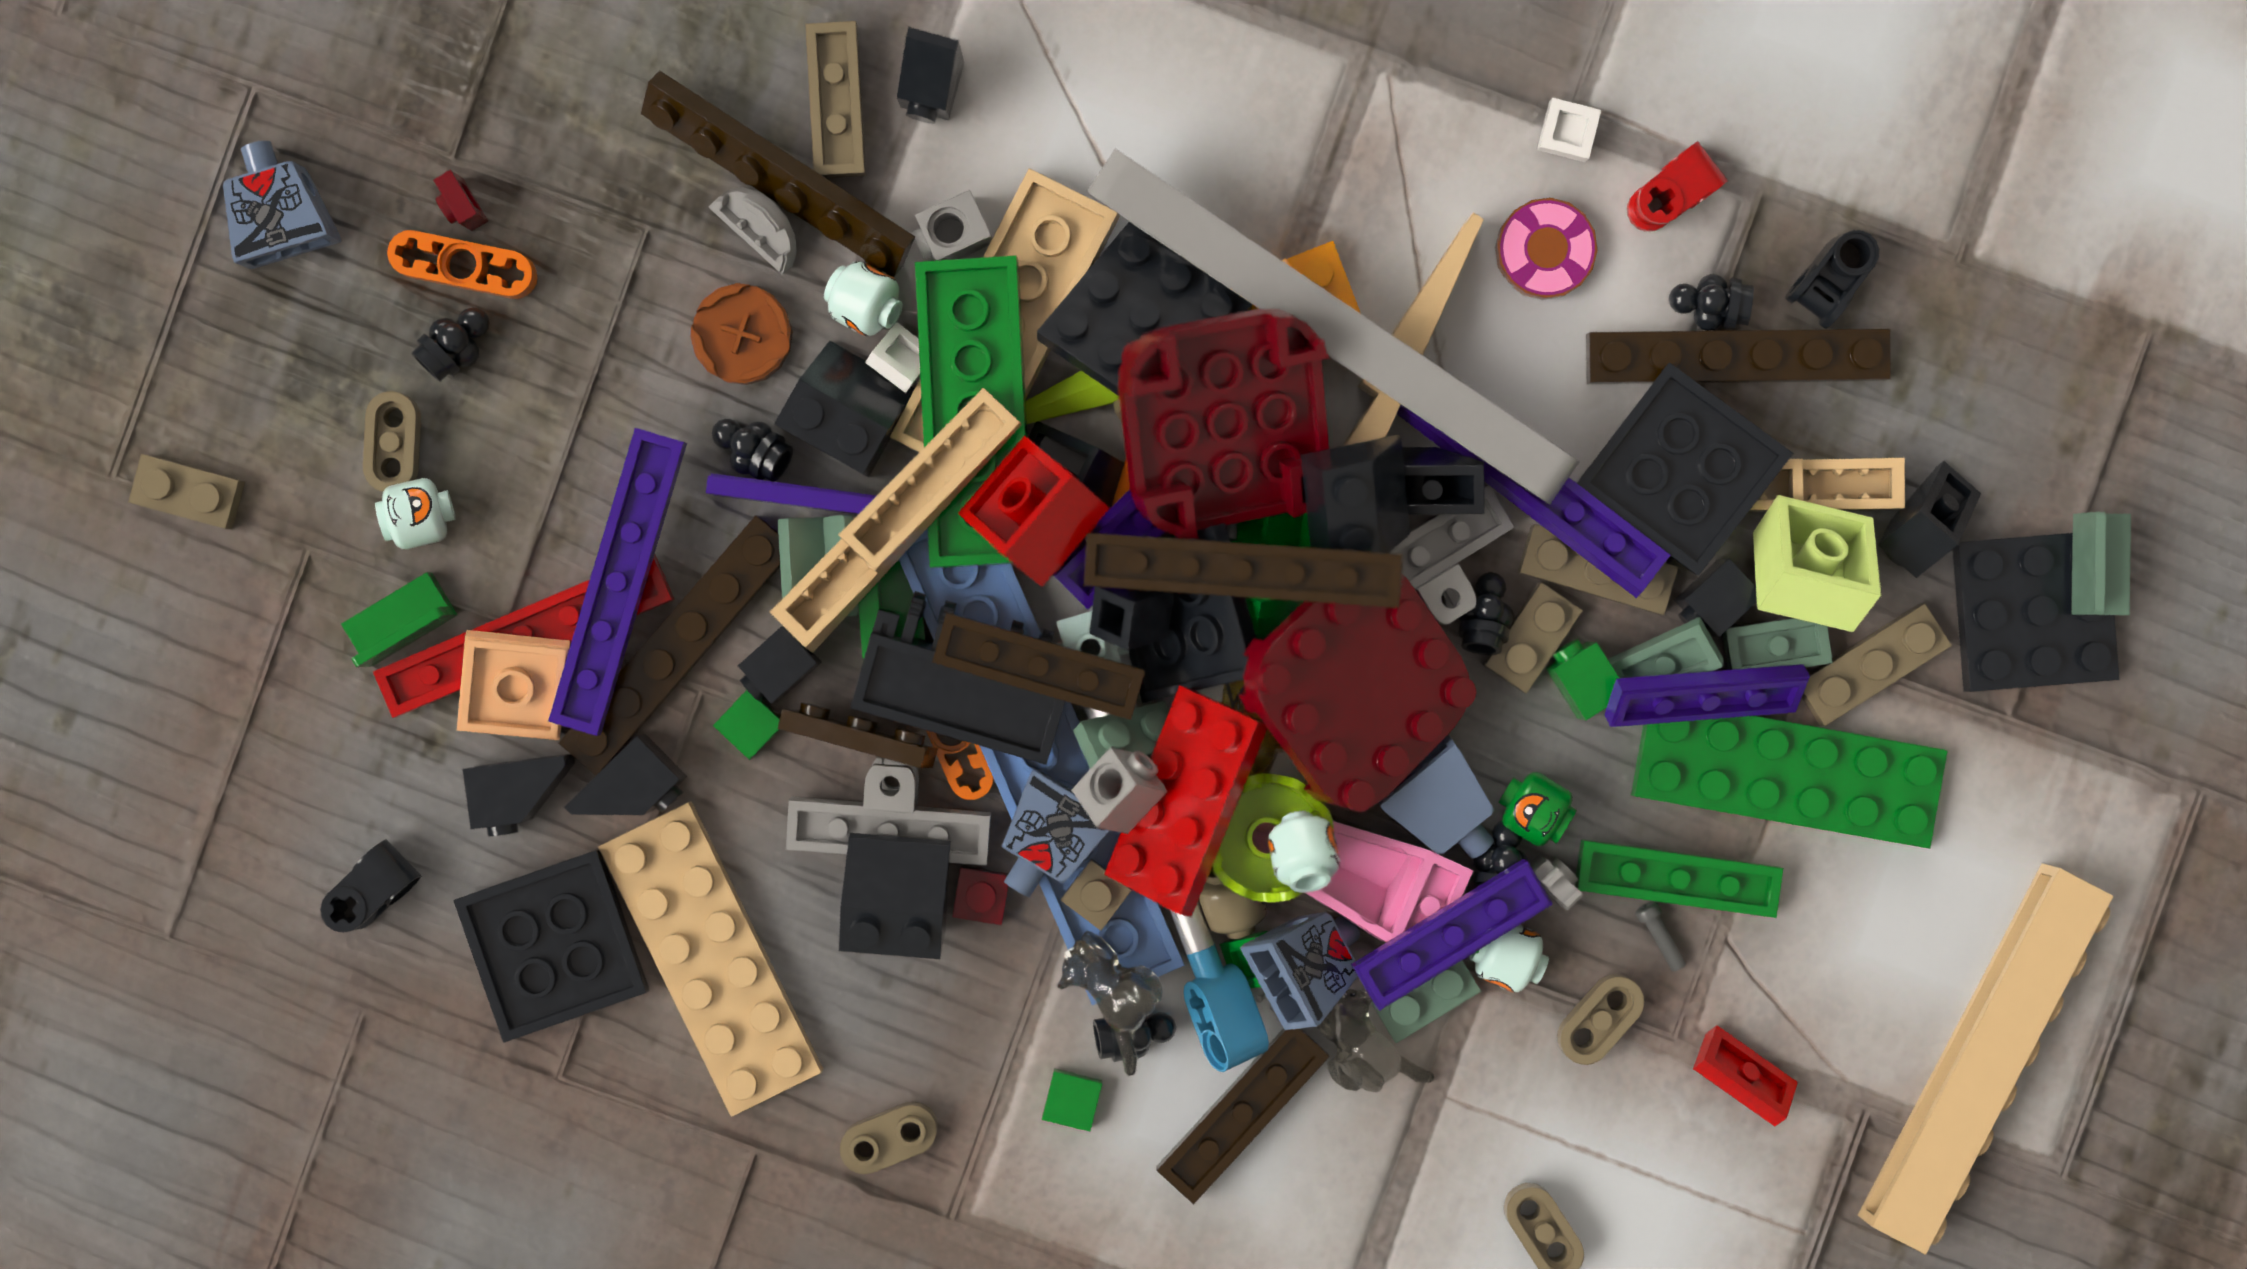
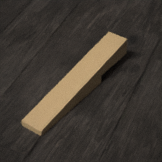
(1416, 329)
(1840, 483)
(895, 520)

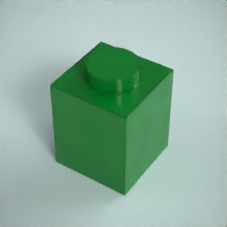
(1583, 677)

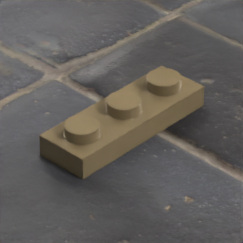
(835, 99)
(1555, 562)
(1874, 664)

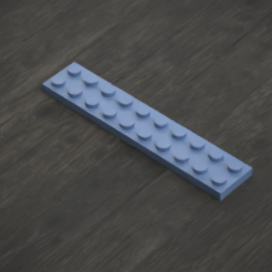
(996, 598)

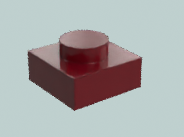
(458, 201)
(980, 895)

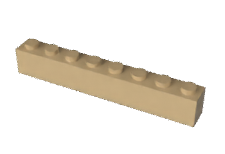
(1986, 1057)

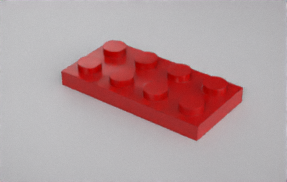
(1204, 767)

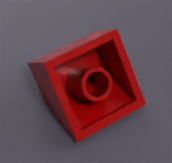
(1033, 511)

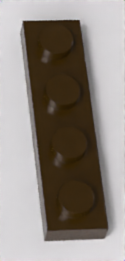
(1038, 666)
(1241, 1113)

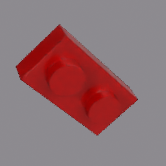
(1745, 1075)

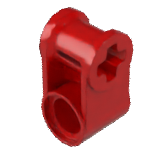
(1679, 187)

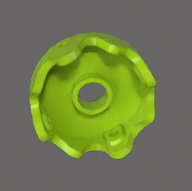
(1238, 862)

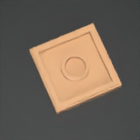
(510, 684)

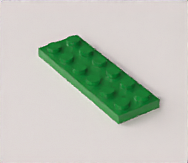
(968, 344)
(1794, 776)

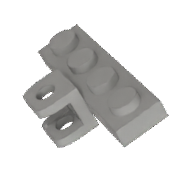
(1440, 544)
(886, 811)

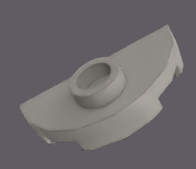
(759, 224)

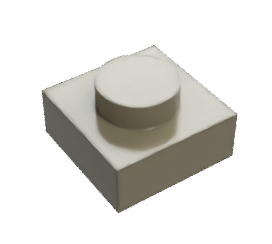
(1095, 895)

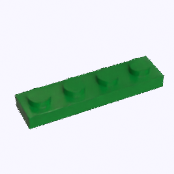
(1678, 878)

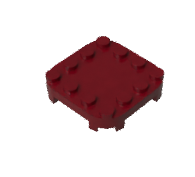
(1222, 418)
(1357, 694)

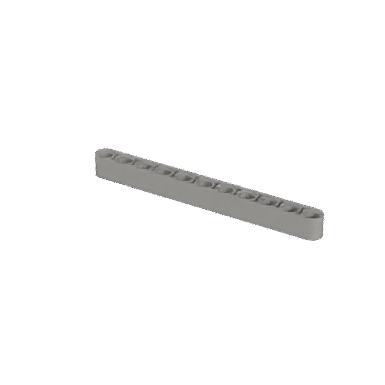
(1346, 333)

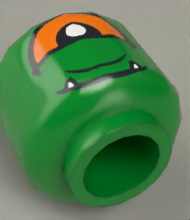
(1537, 808)

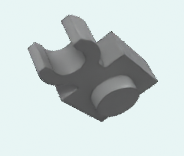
(1557, 881)

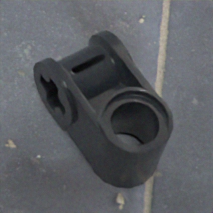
(1828, 283)
(374, 883)

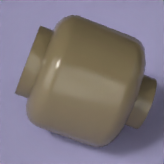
(1229, 912)

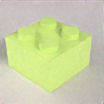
(1816, 563)

